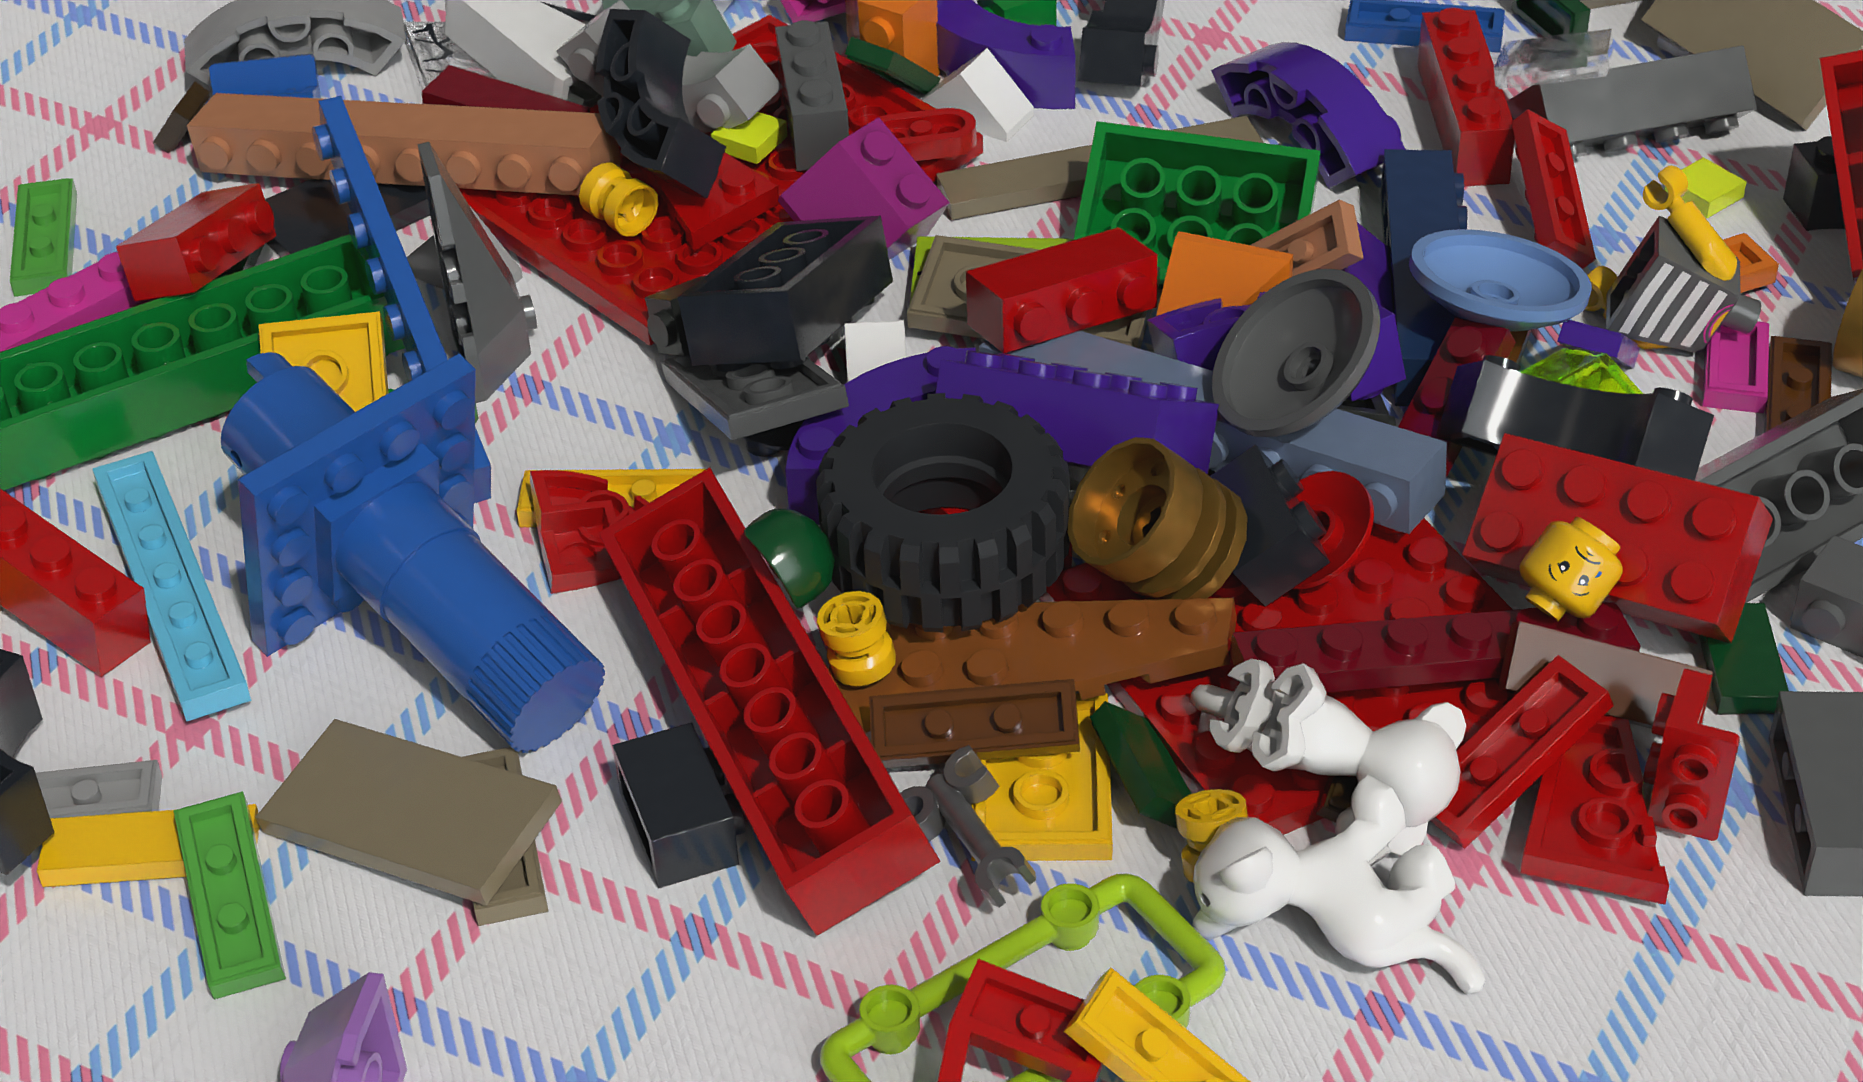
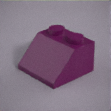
(869, 177)

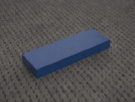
(1401, 22)

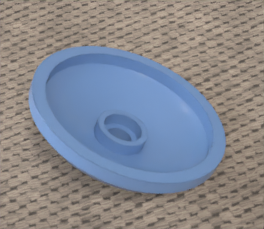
(1499, 279)

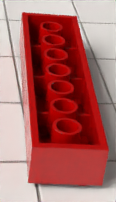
(767, 704)

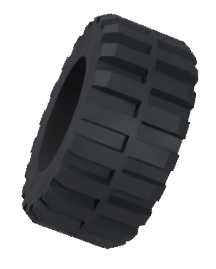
(955, 564)

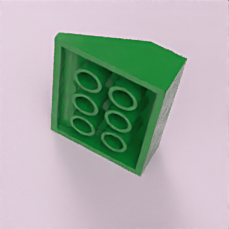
(1192, 184)

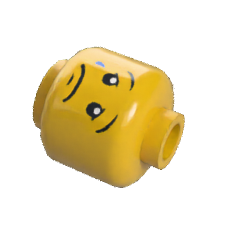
(1571, 569)

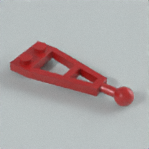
(1017, 1022)

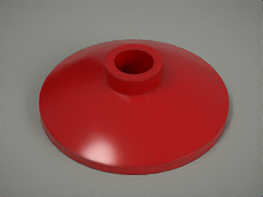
(1346, 515)

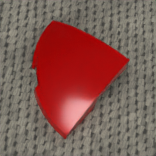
(568, 517)

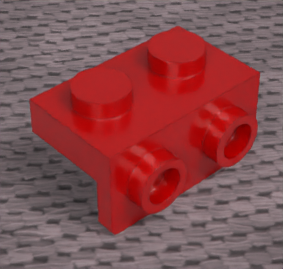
(1692, 763)

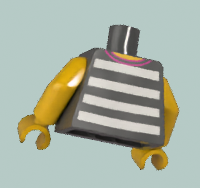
(1676, 281)

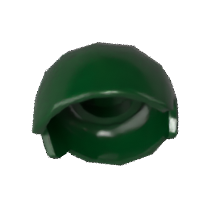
(794, 551)

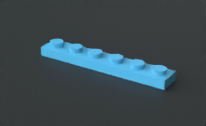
(175, 590)

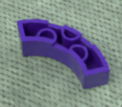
(1032, 55)
(1320, 100)
(1198, 331)
(877, 388)

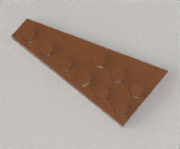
(1059, 641)

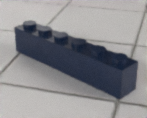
(1417, 199)

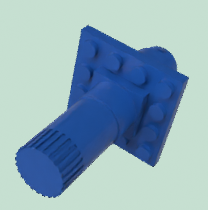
(385, 515)

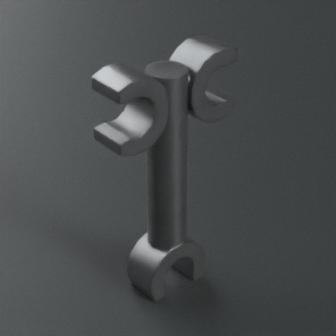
(948, 799)

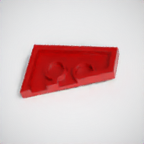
(732, 201)
(1594, 820)

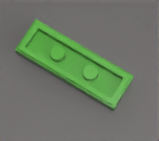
(43, 235)
(229, 895)

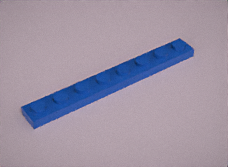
(388, 265)

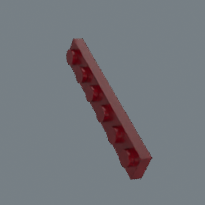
(1415, 648)

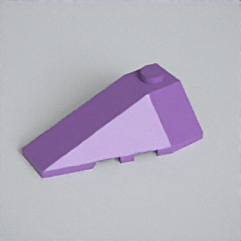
(348, 1038)

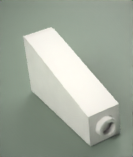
(519, 44)

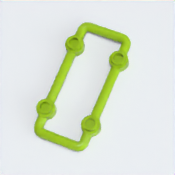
(1068, 920)

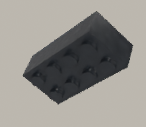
(785, 292)

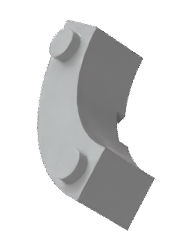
(331, 30)
(715, 86)

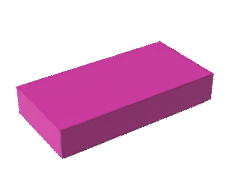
(1737, 369)

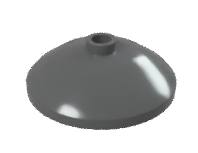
(1296, 353)

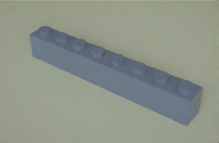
(1394, 464)

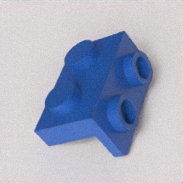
(268, 77)

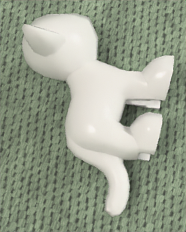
(1302, 728)
(1256, 871)

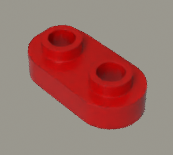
(933, 132)

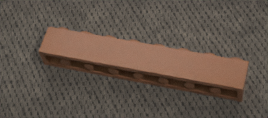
(476, 144)

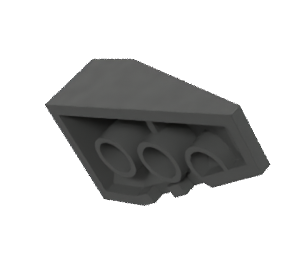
(480, 291)

